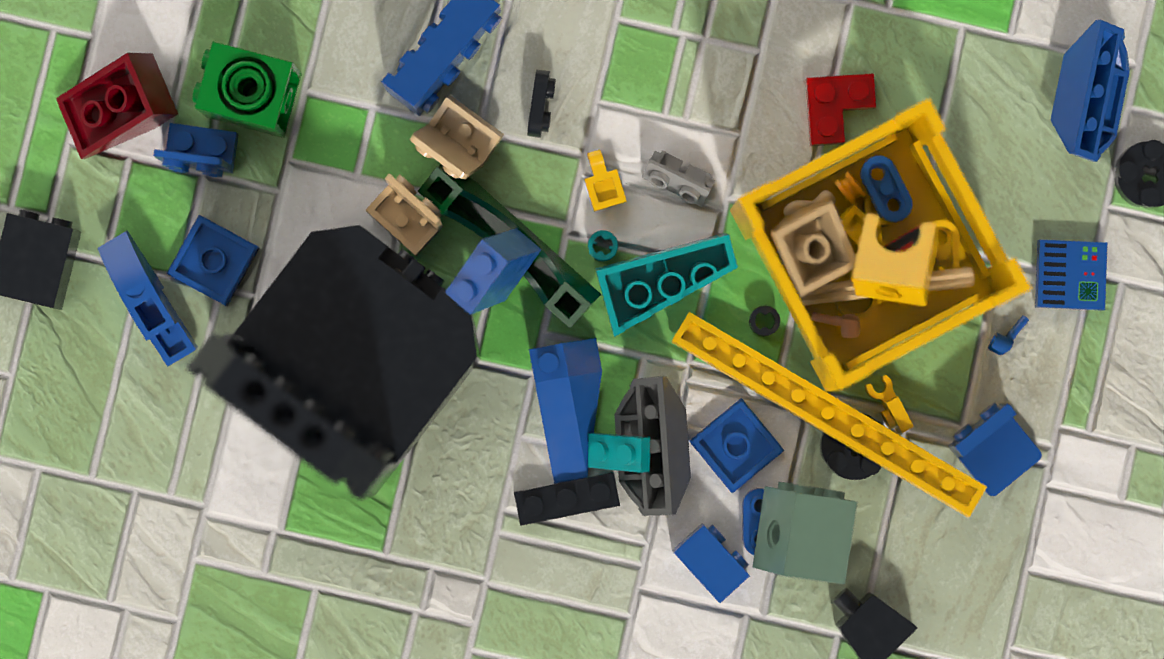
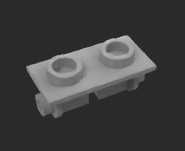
(664, 172)

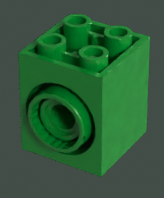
(229, 77)

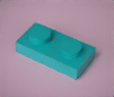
(619, 452)

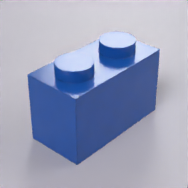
(711, 562)

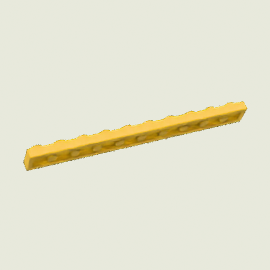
(829, 414)

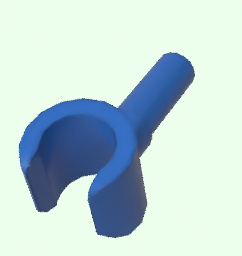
(1000, 344)

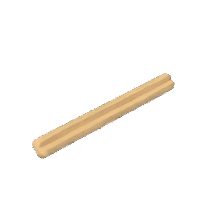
(845, 290)

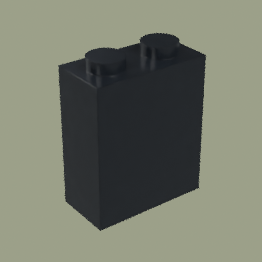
(37, 258)

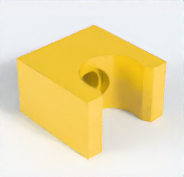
(894, 275)

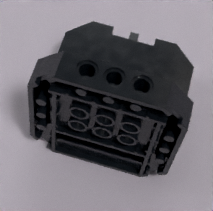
(345, 357)

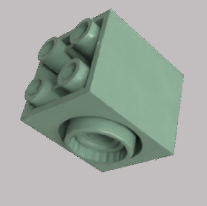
(805, 533)

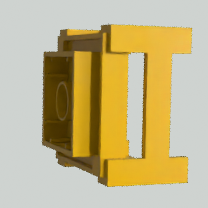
(885, 321)

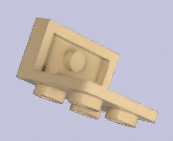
(457, 139)
(404, 216)

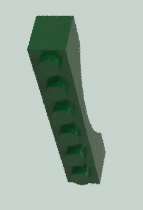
(550, 276)

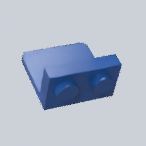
(995, 448)

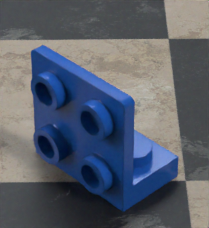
(199, 148)

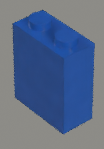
(493, 270)

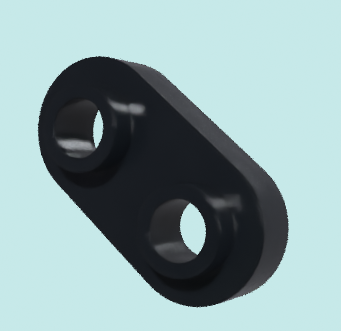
(539, 118)

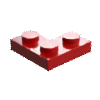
(828, 99)

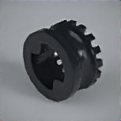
(764, 310)

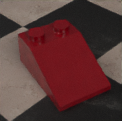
(116, 104)

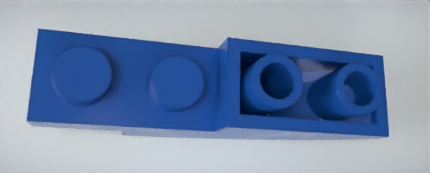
(144, 298)

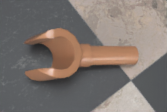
(849, 323)

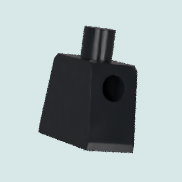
(871, 625)

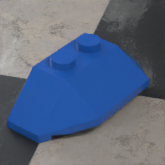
(1091, 91)

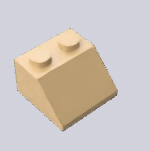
(814, 246)

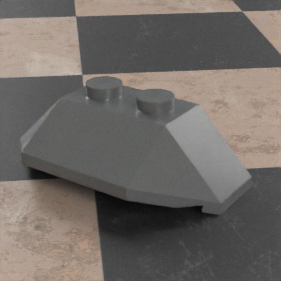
(656, 412)

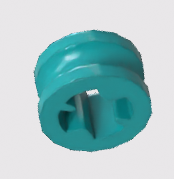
(606, 235)

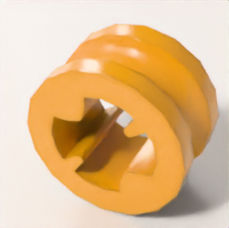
(851, 188)

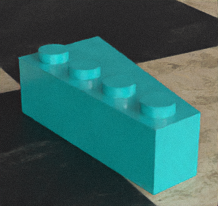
(659, 279)

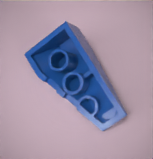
(568, 395)

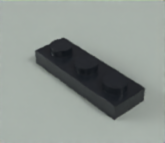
(566, 498)

